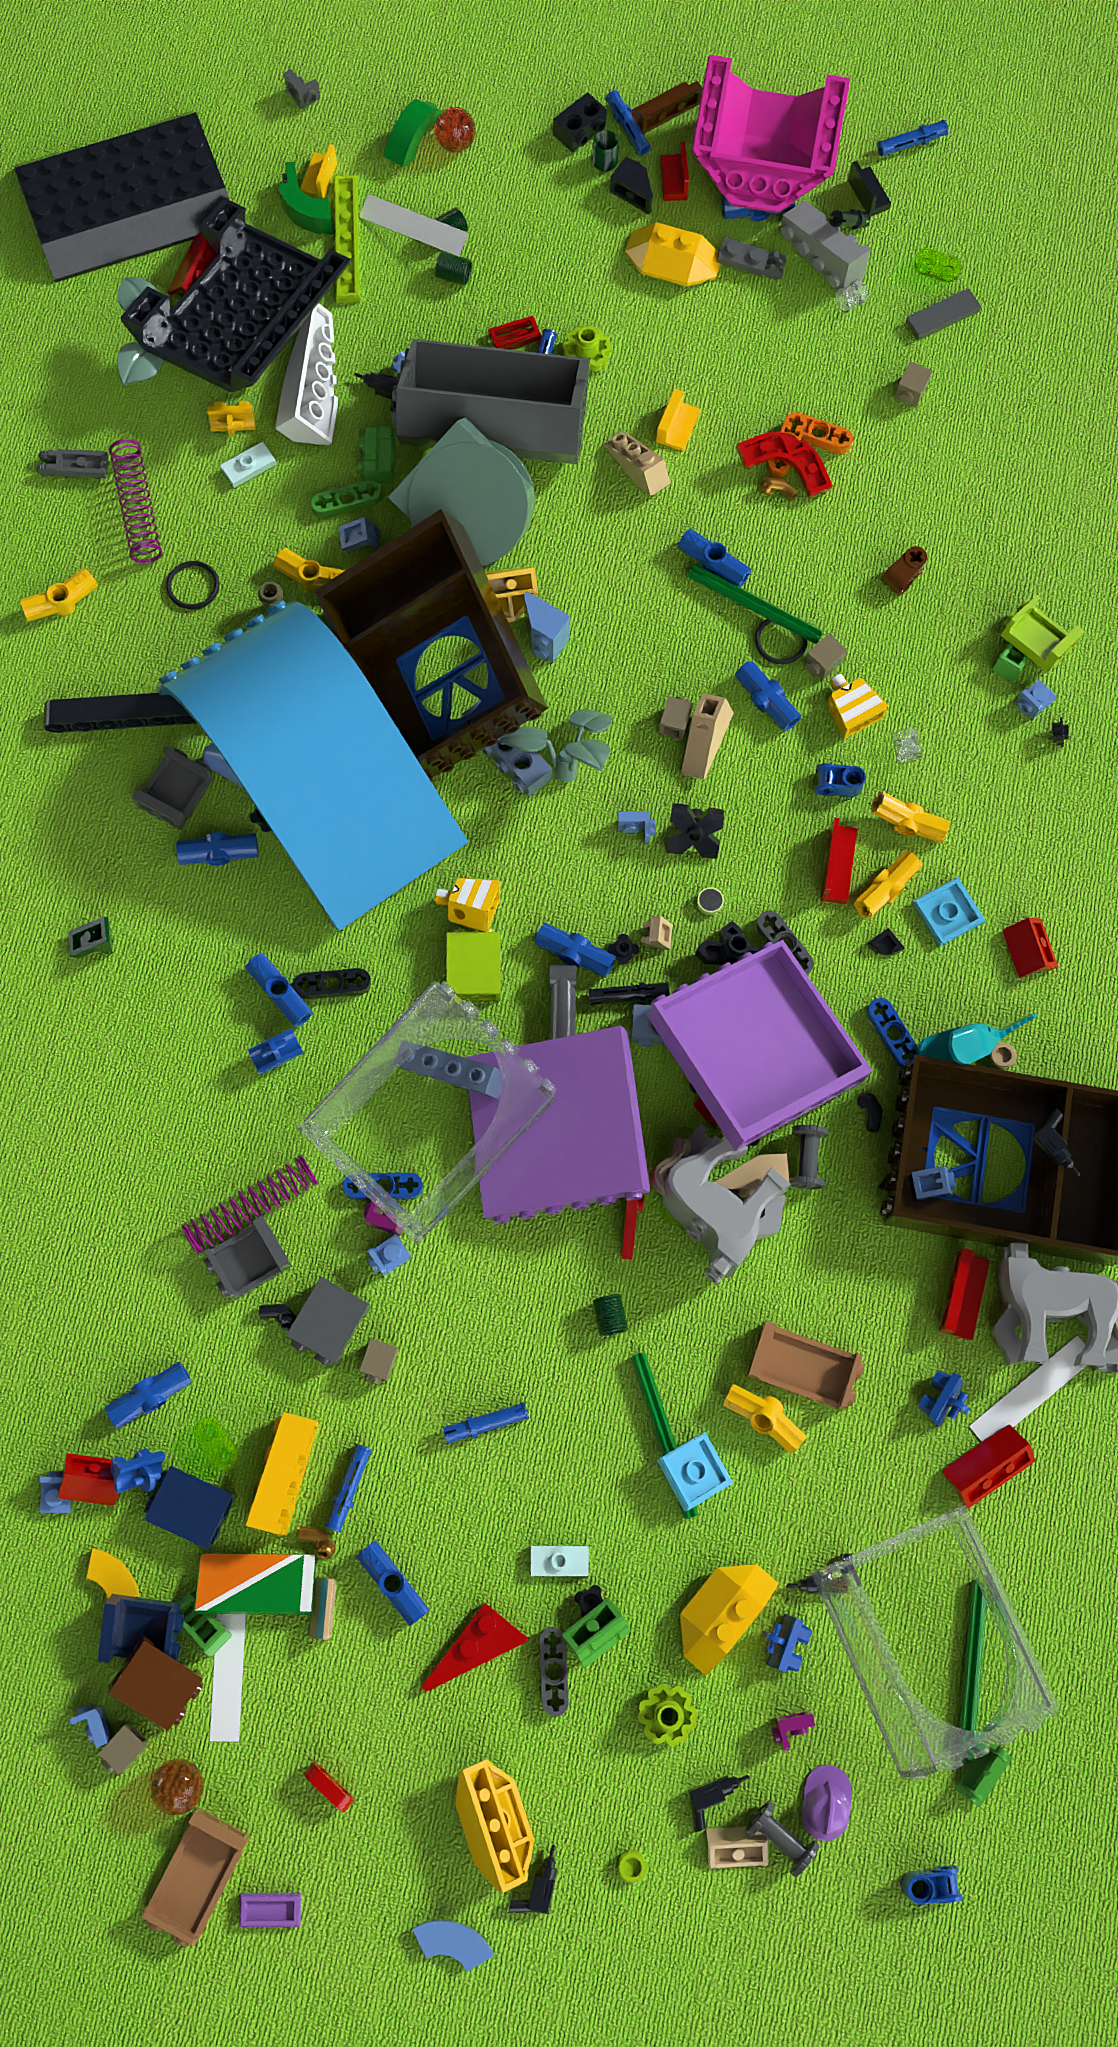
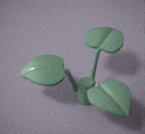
(132, 361)
(590, 752)

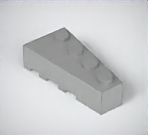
(825, 246)

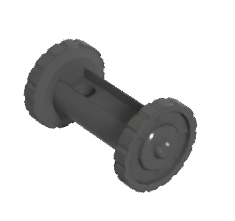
(808, 1157)
(782, 1838)

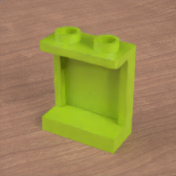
(1039, 635)
(474, 964)

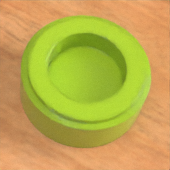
(632, 1866)

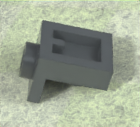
(300, 92)

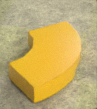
(111, 1574)

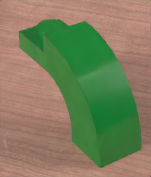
(409, 131)
(302, 209)

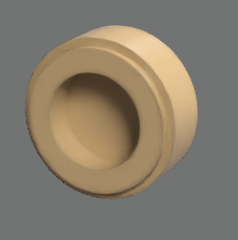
(1002, 1056)

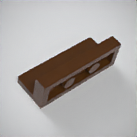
(667, 106)

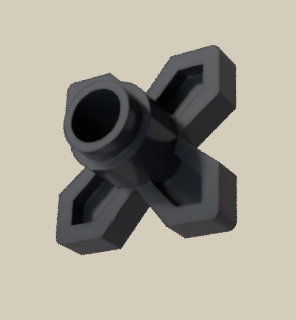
(695, 830)
(730, 949)

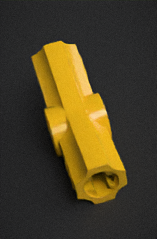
(300, 568)
(47, 602)
(909, 818)
(887, 884)
(765, 1417)

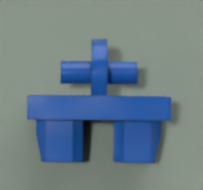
(275, 1051)
(939, 1408)
(140, 1471)
(783, 1641)

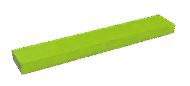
(347, 236)

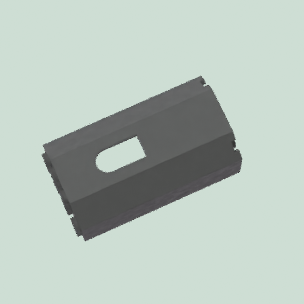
(511, 396)

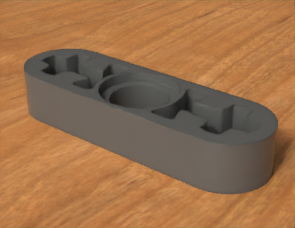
(767, 933)
(562, 1693)

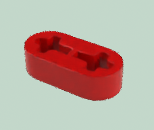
(329, 1786)

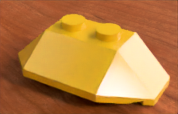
(672, 254)
(510, 588)
(723, 1612)
(494, 1824)

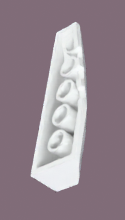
(307, 394)

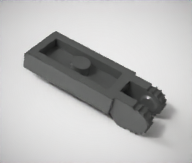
(751, 259)
(74, 463)

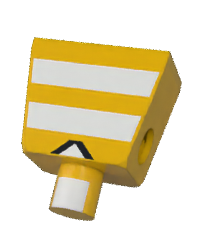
(854, 705)
(471, 902)

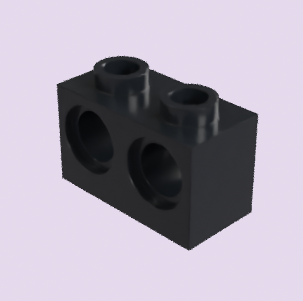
(579, 122)

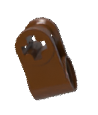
(904, 571)

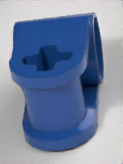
(837, 780)
(938, 1885)

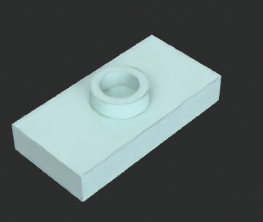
(248, 464)
(559, 1560)

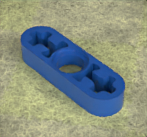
(877, 1020)
(403, 1180)

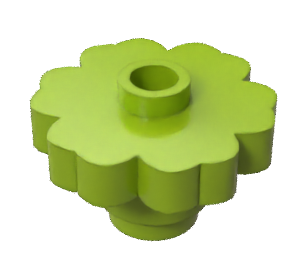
(588, 343)
(683, 1718)

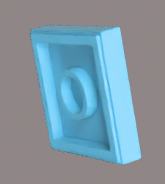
(948, 912)
(694, 1471)

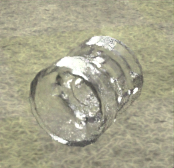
(850, 296)
(907, 745)

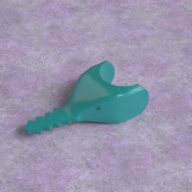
(967, 1042)

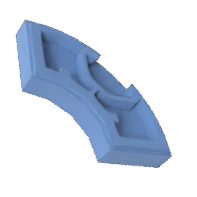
(453, 1939)

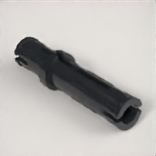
(851, 219)
(628, 993)

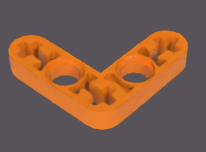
(804, 432)

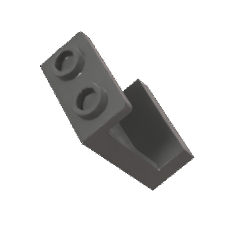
(174, 788)
(247, 1260)
(327, 1321)

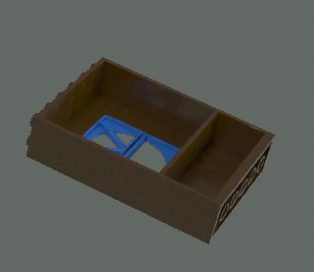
(405, 600)
(1052, 1205)

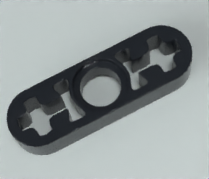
(313, 992)

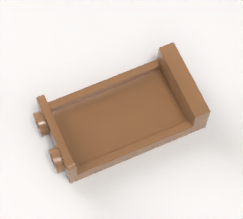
(805, 1367)
(195, 1878)

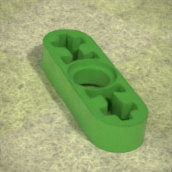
(341, 508)

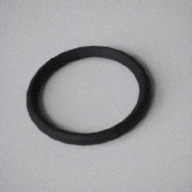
(184, 565)
(775, 660)

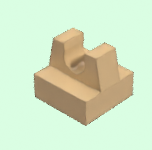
(660, 933)

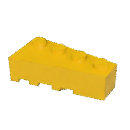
(282, 1474)

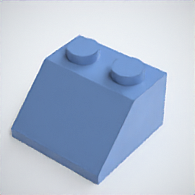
(546, 627)

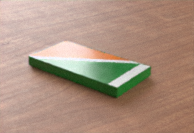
(256, 1584)

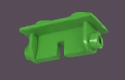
(983, 1774)

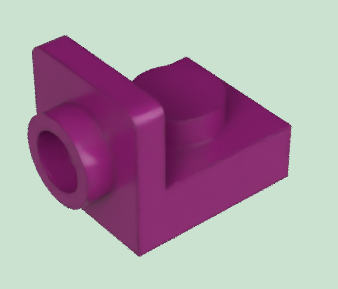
(380, 1221)
(796, 1723)

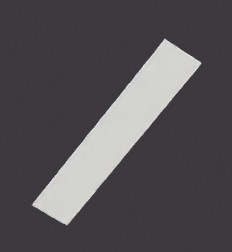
(413, 225)
(1031, 1391)
(228, 1681)

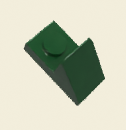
(91, 938)

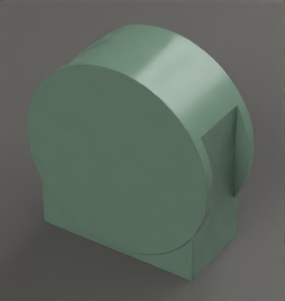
(476, 485)

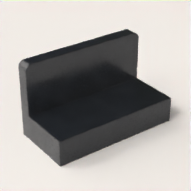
(868, 189)

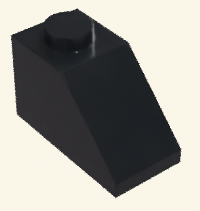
(632, 184)

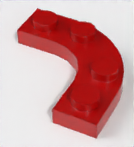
(790, 450)

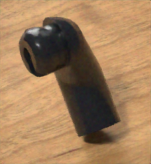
(874, 1110)
(280, 1312)

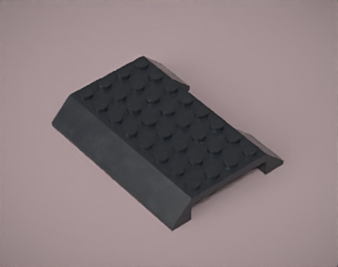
(122, 195)
(238, 307)

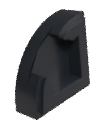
(885, 944)

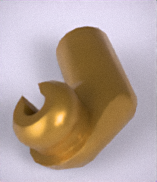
(779, 485)
(320, 1539)

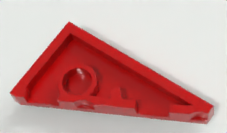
(632, 1209)
(481, 1641)

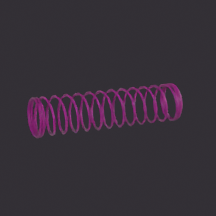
(130, 457)
(192, 1239)

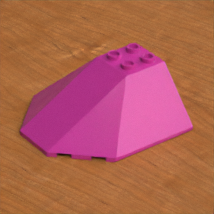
(766, 144)

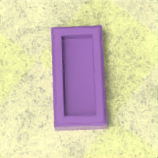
(270, 1909)

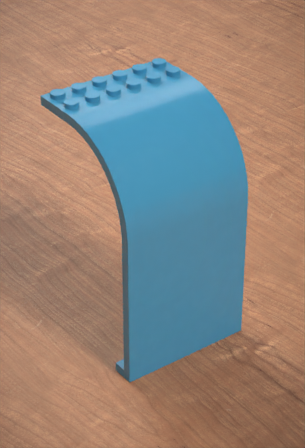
(318, 758)

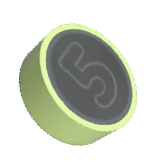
(710, 901)

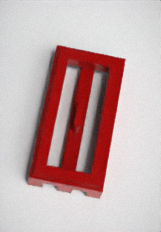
(515, 338)

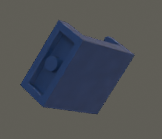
(189, 1507)
(130, 1618)

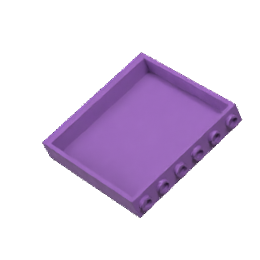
(758, 1043)
(582, 1145)

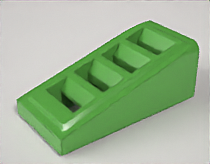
(1008, 667)
(216, 1641)

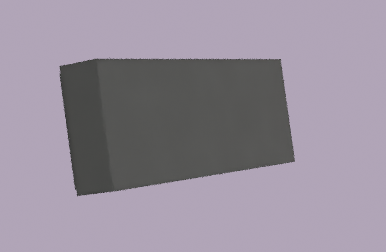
(943, 314)

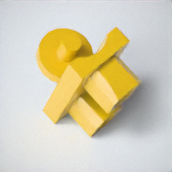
(231, 417)

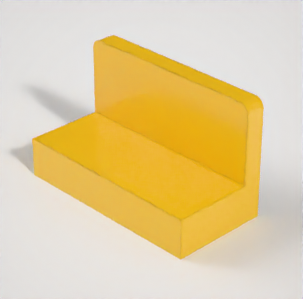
(319, 173)
(677, 422)

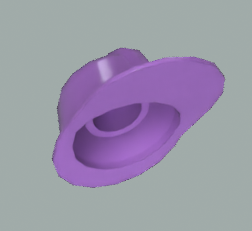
(826, 1802)

